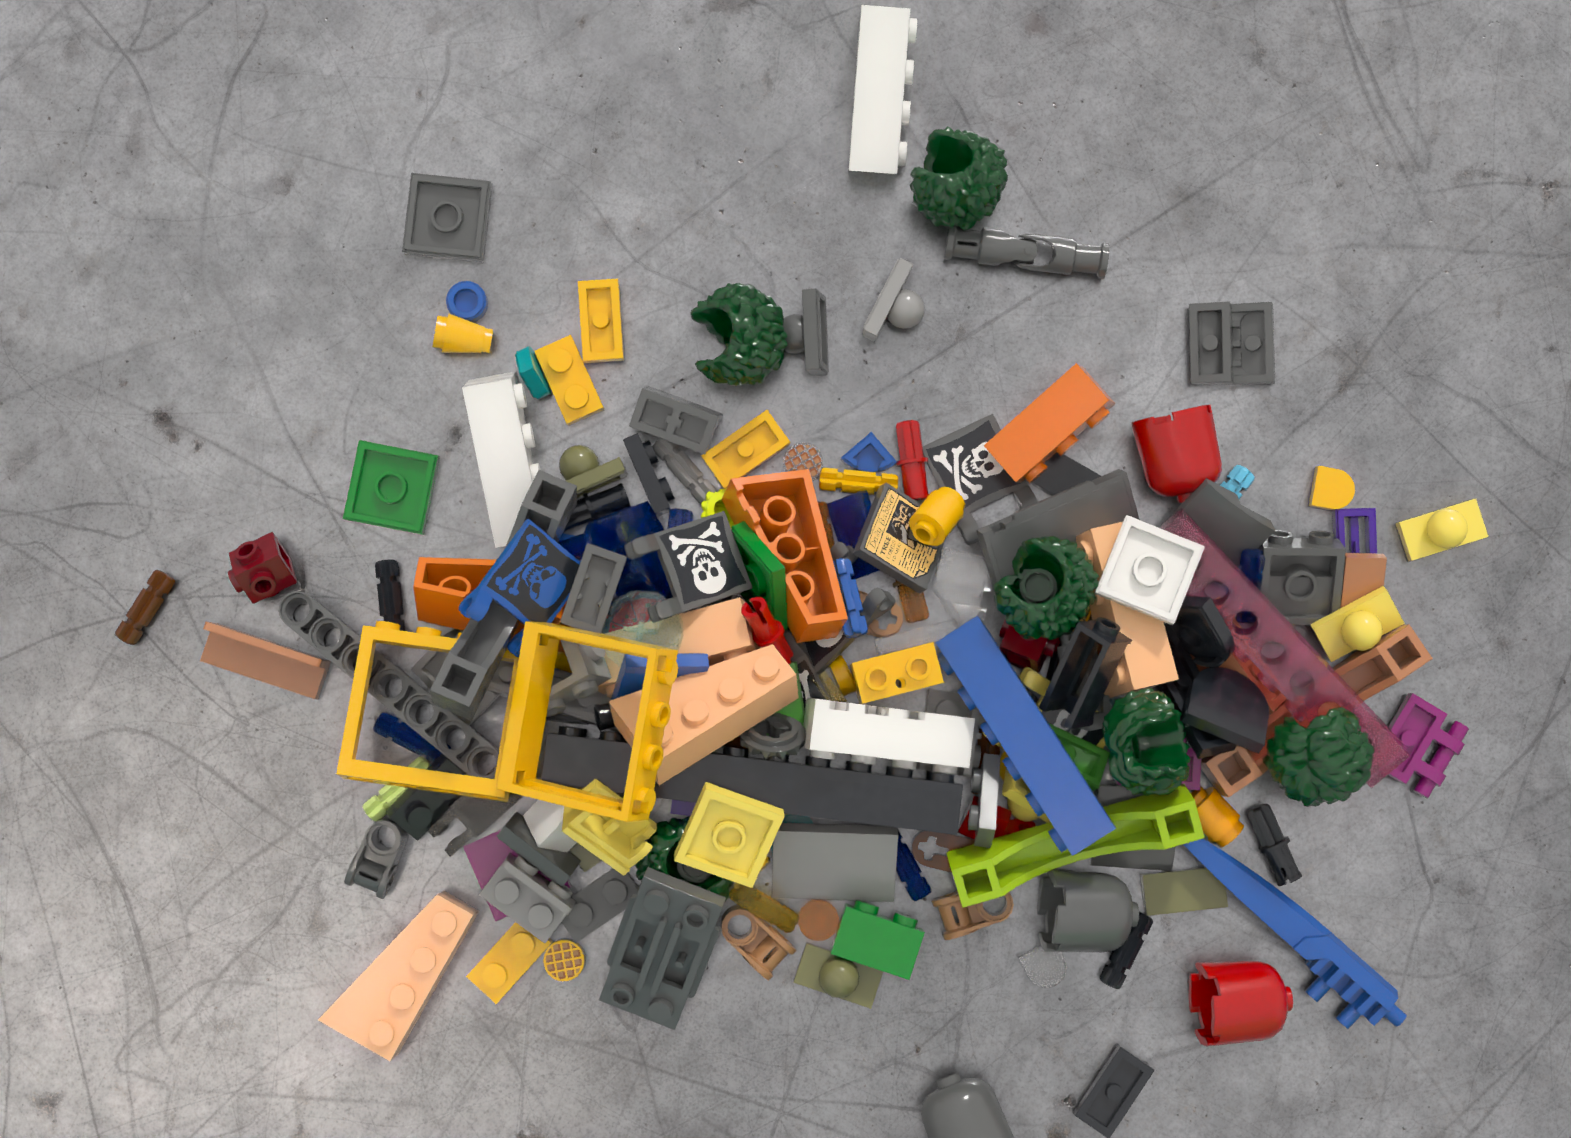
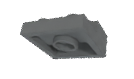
(1303, 575)

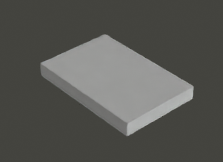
(835, 862)

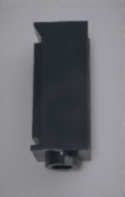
(1073, 666)

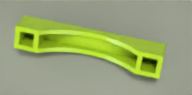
(1015, 858)

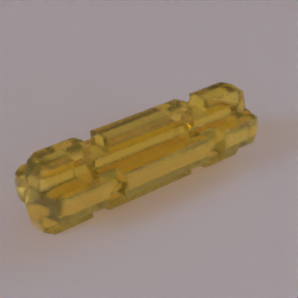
(764, 907)

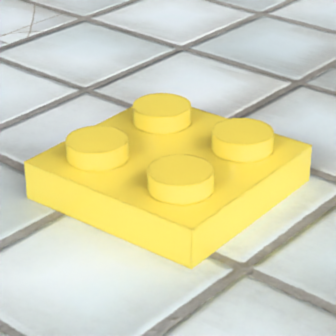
(728, 835)

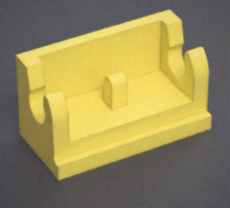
(609, 839)

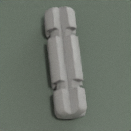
(684, 469)

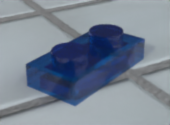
(848, 520)

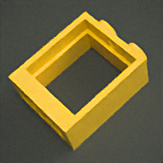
(913, 667)

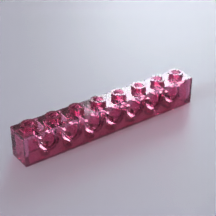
(1297, 655)

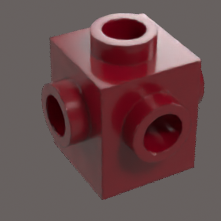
(261, 568)
(1026, 652)

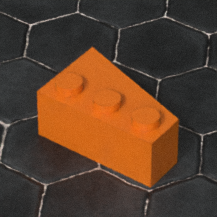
(1050, 425)

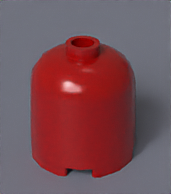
(1179, 452)
(1238, 1001)

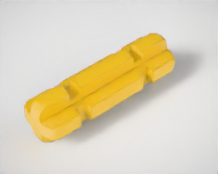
(854, 481)

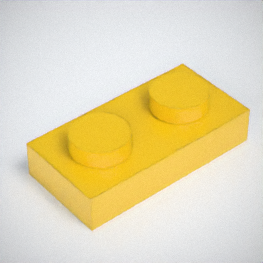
(600, 320)
(569, 380)
(746, 449)
(507, 962)

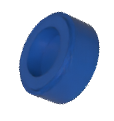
(467, 301)

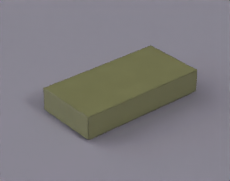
(1182, 891)

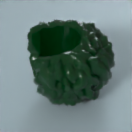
(959, 178)
(750, 330)
(1048, 588)
(1146, 743)
(1320, 761)
(662, 859)

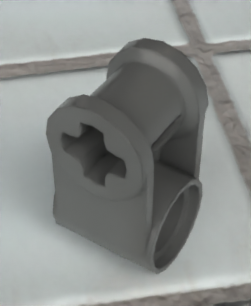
(374, 863)

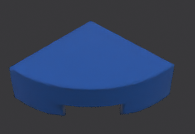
(869, 456)

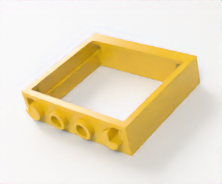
(529, 715)
(402, 776)

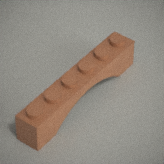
(1364, 671)

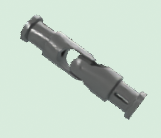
(998, 247)

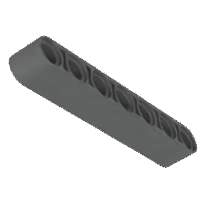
(383, 670)

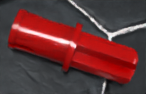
(912, 459)
(765, 628)

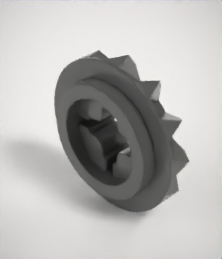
(786, 732)

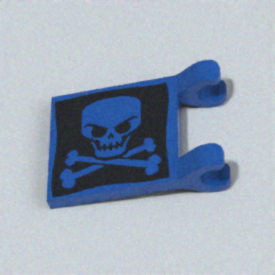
(526, 580)

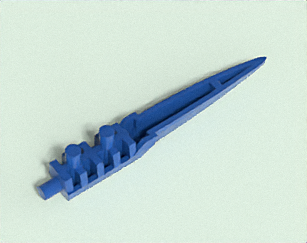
(1324, 953)

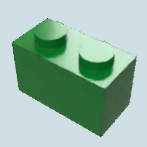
(877, 940)

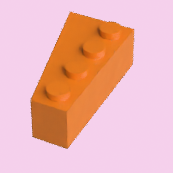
(445, 583)

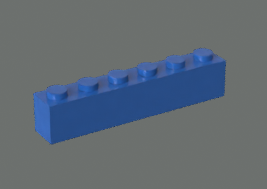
(1025, 736)

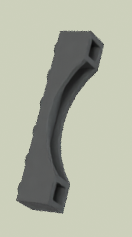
(483, 642)

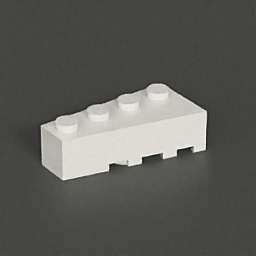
(880, 89)
(501, 447)
(888, 734)

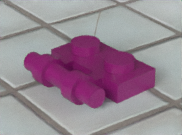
(1418, 725)

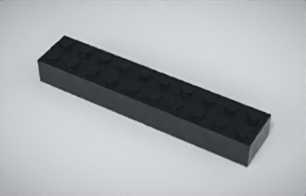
(798, 788)

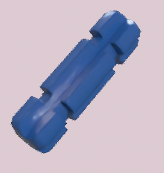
(855, 624)

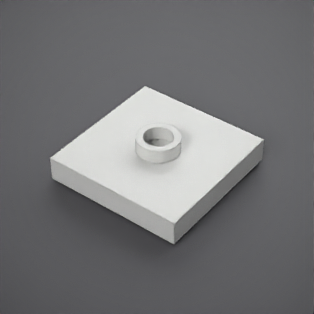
(1149, 570)

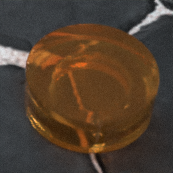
(818, 920)

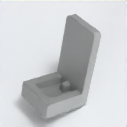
(588, 672)

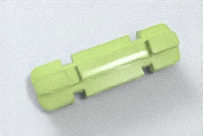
(378, 805)

